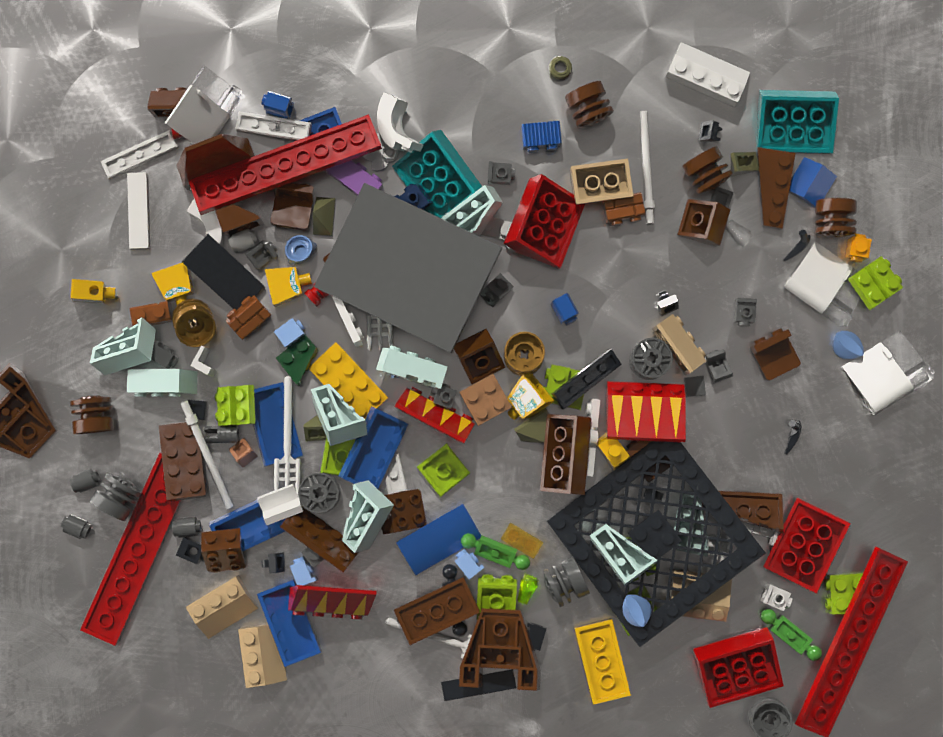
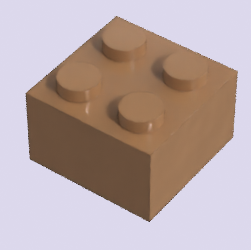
(485, 400)

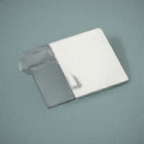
(204, 107)
(825, 285)
(888, 372)

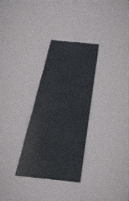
(491, 683)

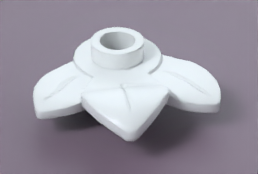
(379, 158)

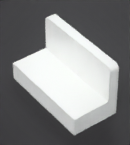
(198, 362)
(280, 504)

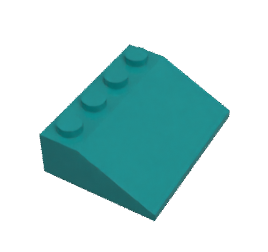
(797, 120)
(439, 172)

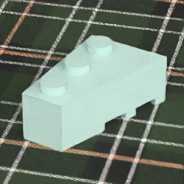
(476, 210)
(125, 350)
(411, 367)
(161, 382)
(336, 416)
(366, 516)
(697, 528)
(623, 556)

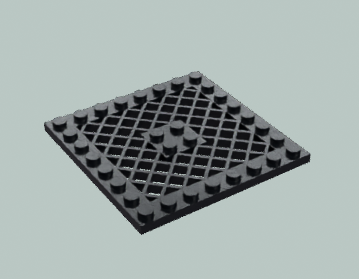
(657, 535)

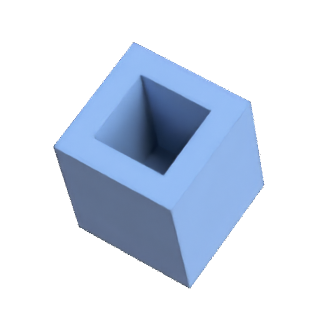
(290, 332)

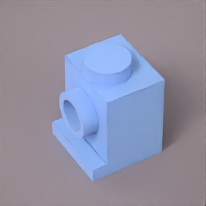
(468, 563)
(302, 571)

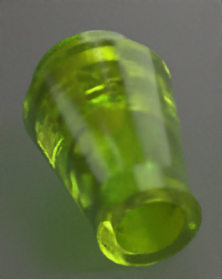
(527, 588)

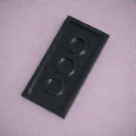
(222, 272)

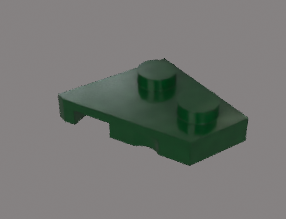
(298, 358)

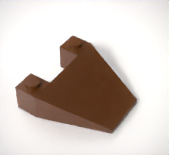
(212, 155)
(22, 417)
(502, 643)

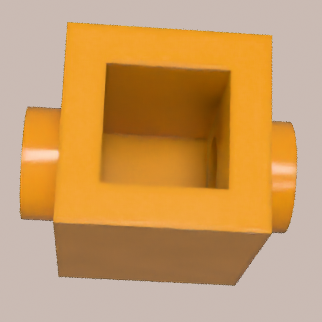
(858, 248)

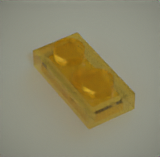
(521, 540)

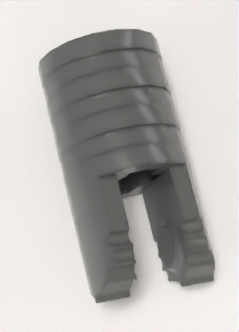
(225, 434)

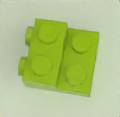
(876, 282)
(557, 377)
(235, 405)
(840, 591)
(496, 592)

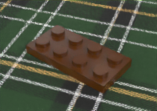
(181, 462)
(320, 538)
(437, 611)

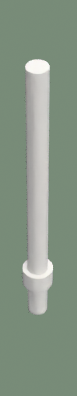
(649, 203)
(192, 420)

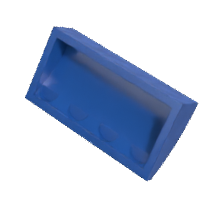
(270, 424)
(374, 452)
(251, 523)
(437, 539)
(291, 632)

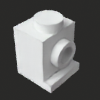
(770, 593)

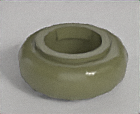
(560, 59)

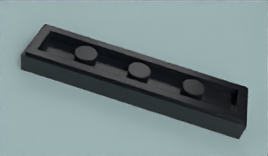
(586, 379)

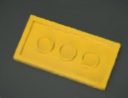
(348, 379)
(602, 661)

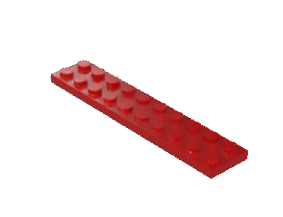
(284, 164)
(132, 560)
(851, 642)

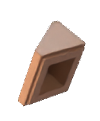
(243, 452)

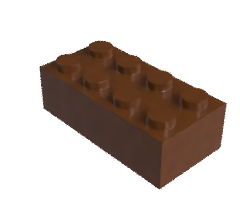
(565, 454)

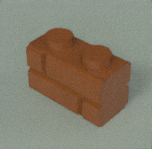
(624, 209)
(152, 313)
(247, 317)

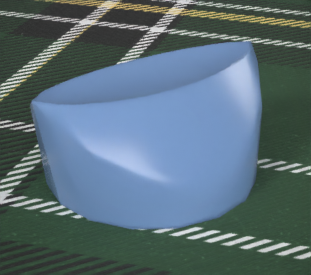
(299, 249)
(847, 345)
(636, 610)

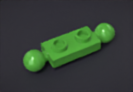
(495, 551)
(791, 634)

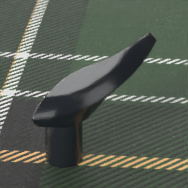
(800, 246)
(794, 435)

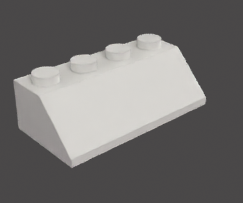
(708, 74)

